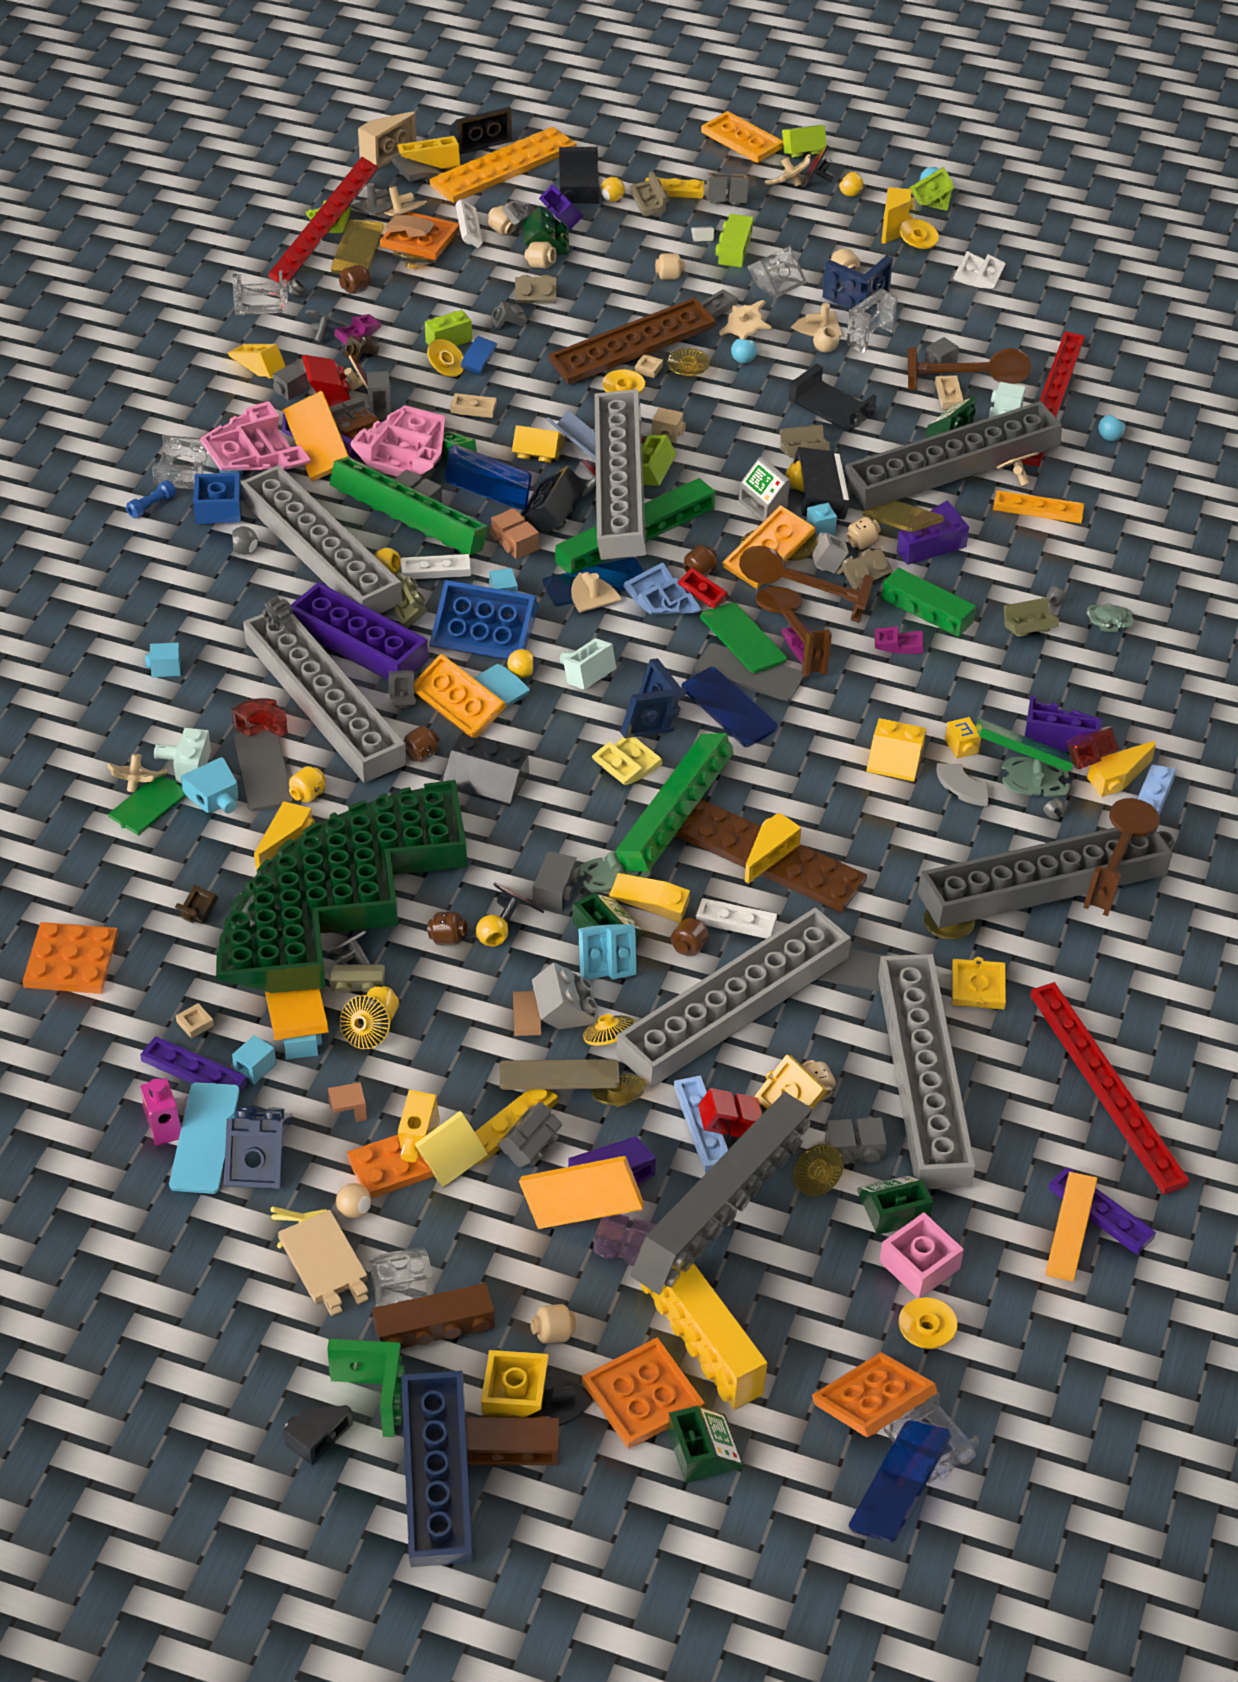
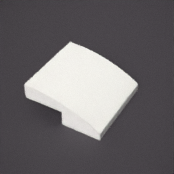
(979, 272)

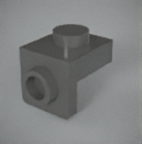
(509, 313)
(401, 688)

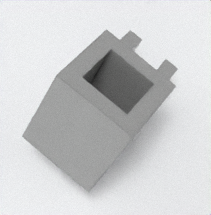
(829, 552)

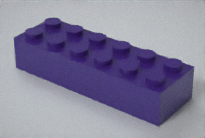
(359, 632)

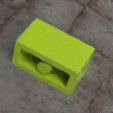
(804, 140)
(451, 327)
(657, 458)

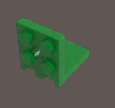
(371, 1364)

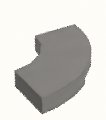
(517, 211)
(957, 781)

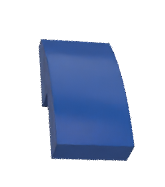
(478, 354)

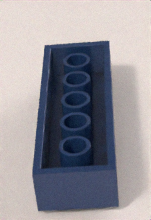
(436, 1469)

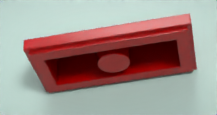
(703, 588)

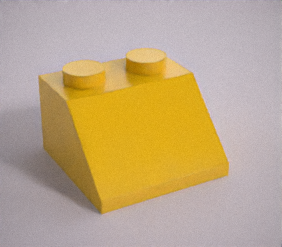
(896, 212)
(537, 443)
(896, 749)
(513, 1383)

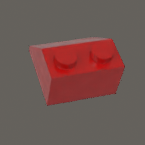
(327, 377)

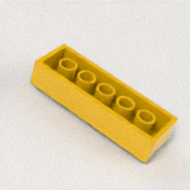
(713, 1337)

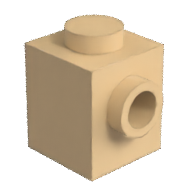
(668, 423)

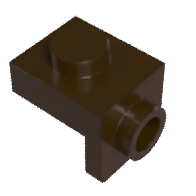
(359, 344)
(197, 905)

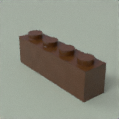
(435, 1317)
(512, 1440)

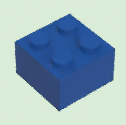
(217, 498)

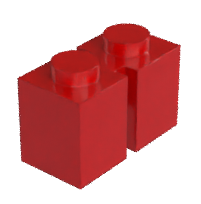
(738, 1110)

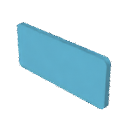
(202, 1138)

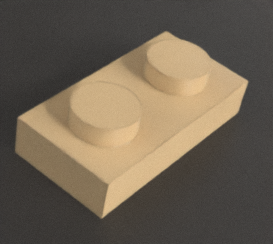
(948, 391)
(473, 405)

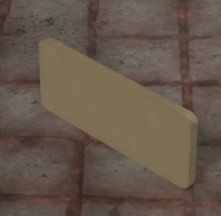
(559, 1074)

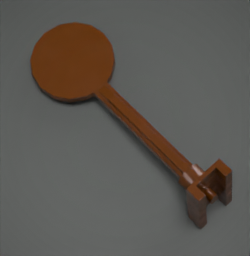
(1005, 366)
(767, 566)
(816, 643)
(1132, 818)

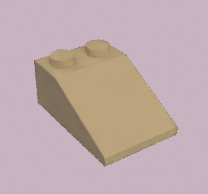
(380, 137)

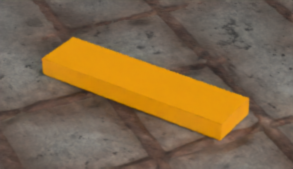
(1038, 506)
(1071, 1227)

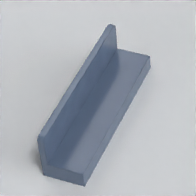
(577, 432)

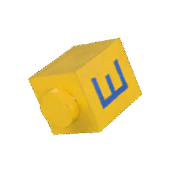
(962, 737)

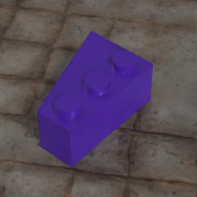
(935, 539)
(1055, 726)
(639, 1157)

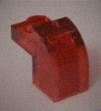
(258, 715)
(1088, 748)

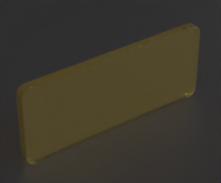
(357, 245)
(903, 516)

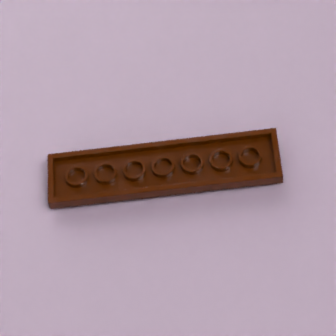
(631, 340)
(800, 870)

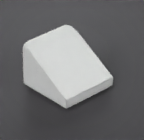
(702, 233)

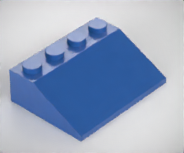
(483, 620)

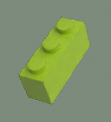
(734, 240)

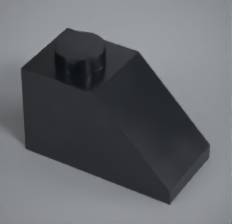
(316, 1430)

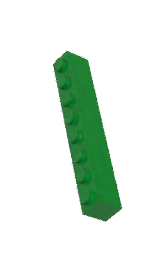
(408, 506)
(660, 516)
(674, 802)

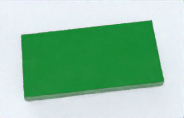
(1024, 745)

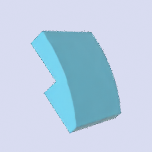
(503, 684)
(607, 951)

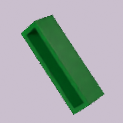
(928, 602)

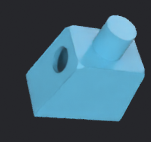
(211, 787)

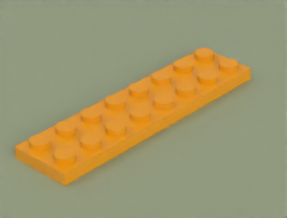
(501, 164)

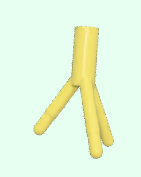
(283, 1214)

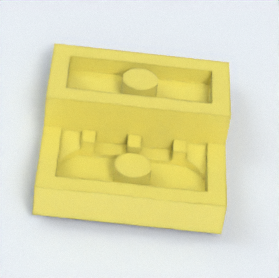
(627, 760)
(451, 1149)

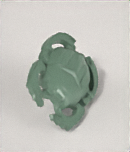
(1109, 614)
(1033, 777)
(605, 873)

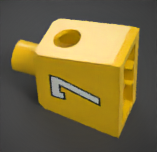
(417, 1121)

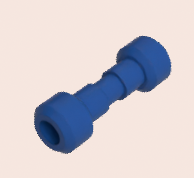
(137, 507)

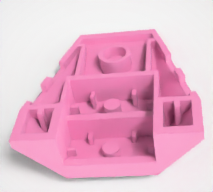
(404, 441)
(253, 442)

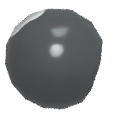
(244, 540)

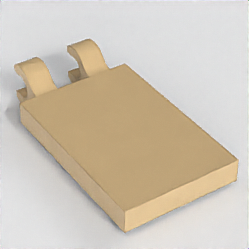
(325, 1260)

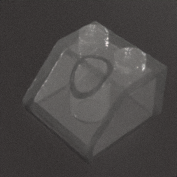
(778, 273)
(400, 1275)

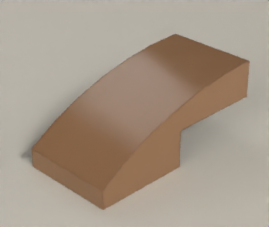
(413, 225)
(526, 1014)

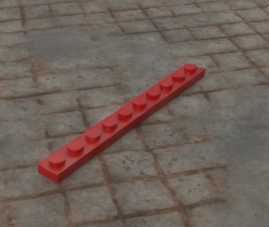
(324, 220)
(1059, 379)
(1110, 1089)

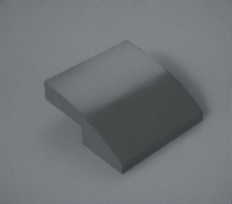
(415, 170)

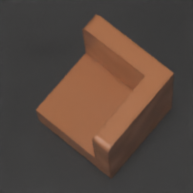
(347, 1098)

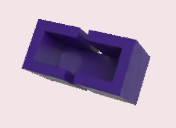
(561, 207)

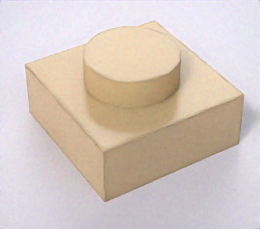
(649, 366)
(194, 1020)

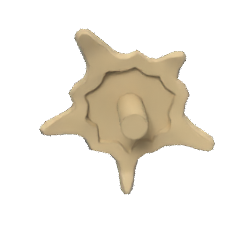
(790, 171)
(745, 321)
(135, 773)

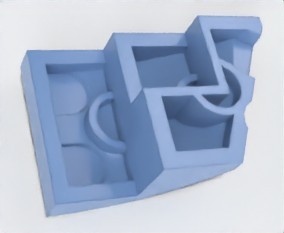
(660, 593)

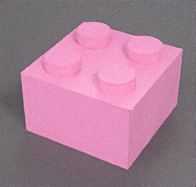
(921, 1255)

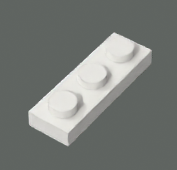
(469, 223)
(436, 566)
(736, 918)

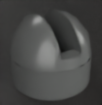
(1056, 595)
(1053, 808)

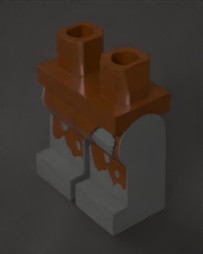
(353, 417)

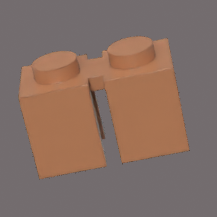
(513, 535)

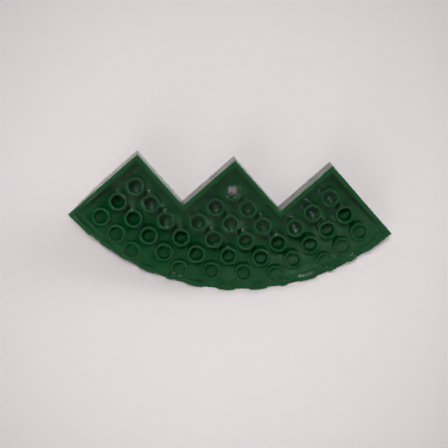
(336, 882)

